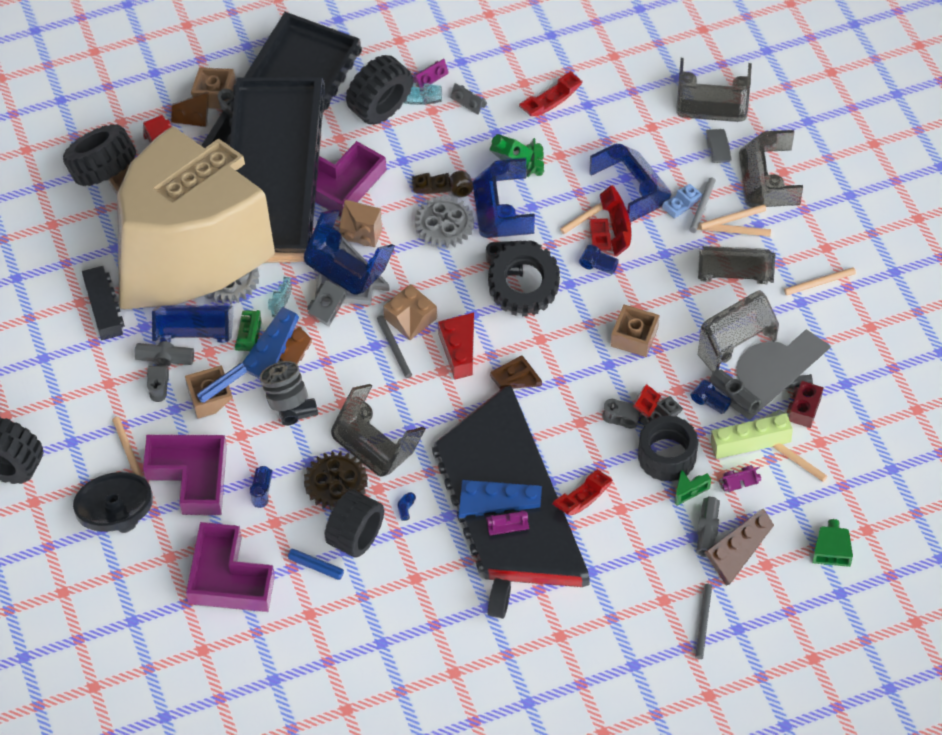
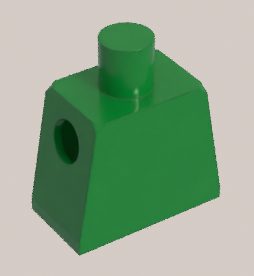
(504, 146)
(833, 545)

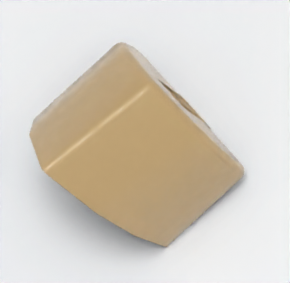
(187, 222)

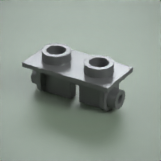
(467, 98)

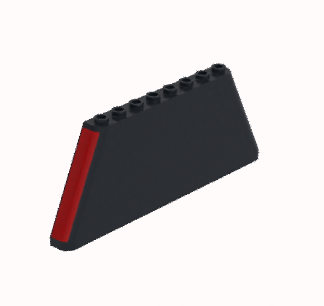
(499, 448)

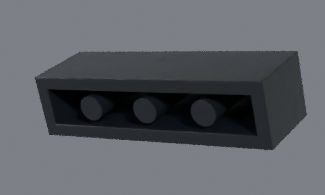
(102, 302)

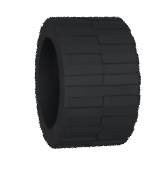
(673, 429)
(354, 523)

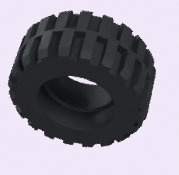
(379, 89)
(99, 155)
(527, 255)
(18, 452)

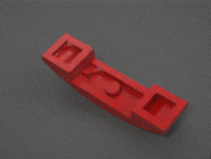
(553, 97)
(619, 217)
(585, 494)

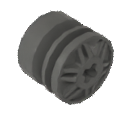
(283, 386)

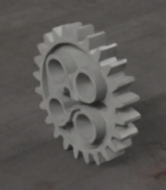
(439, 224)
(239, 288)

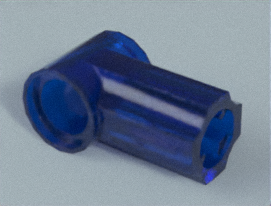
(593, 258)
(706, 394)
(261, 486)

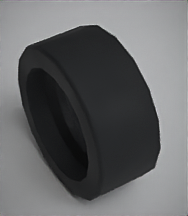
(499, 598)

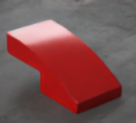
(600, 234)
(646, 401)

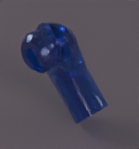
(404, 505)

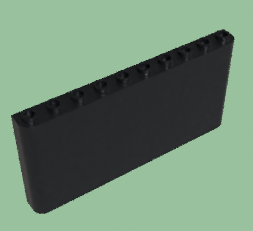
(299, 50)
(279, 135)

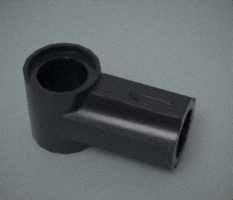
(306, 409)

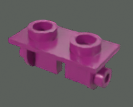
(431, 73)
(733, 479)
(507, 523)

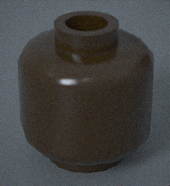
(460, 184)

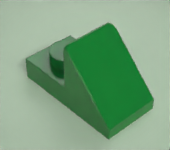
(688, 489)

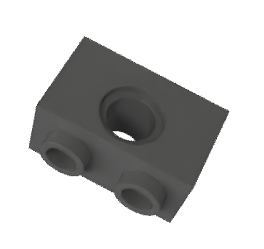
(326, 314)

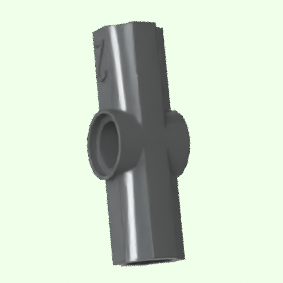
(164, 353)
(735, 391)
(708, 524)

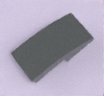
(719, 145)
(665, 407)

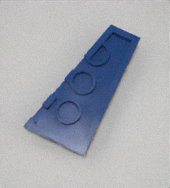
(271, 343)
(486, 497)

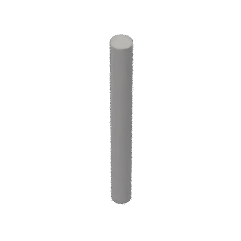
(702, 205)

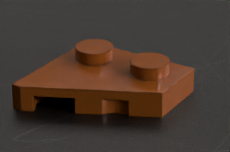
(296, 346)

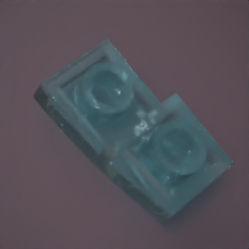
(427, 95)
(281, 297)

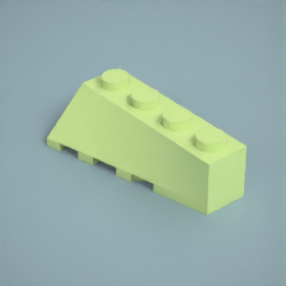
(752, 435)

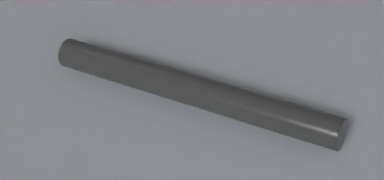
(394, 346)
(703, 622)

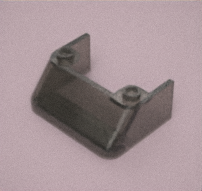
(713, 101)
(759, 186)
(735, 263)
(734, 326)
(364, 441)

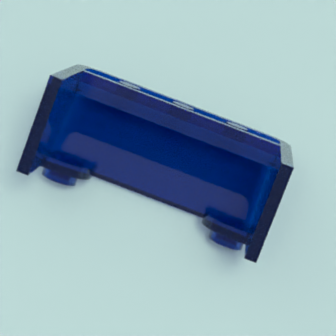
(651, 186)
(496, 218)
(338, 265)
(192, 322)

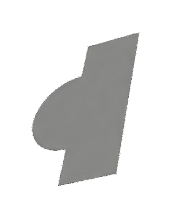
(773, 366)

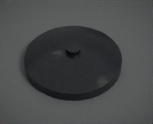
(113, 501)

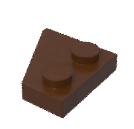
(191, 111)
(517, 374)

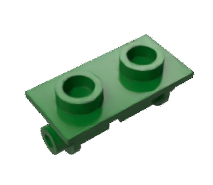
(536, 166)

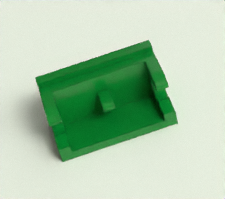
(248, 330)

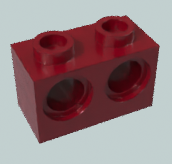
(806, 404)

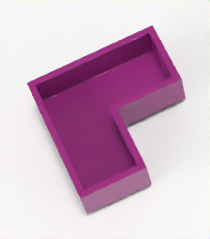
(349, 177)
(194, 461)
(222, 581)

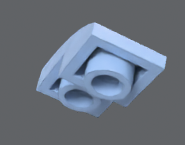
(684, 199)

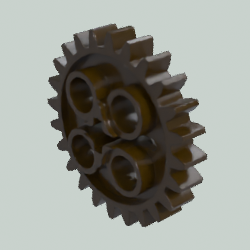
(334, 479)

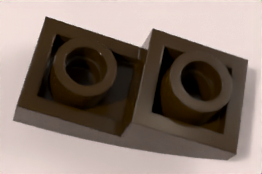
(430, 185)

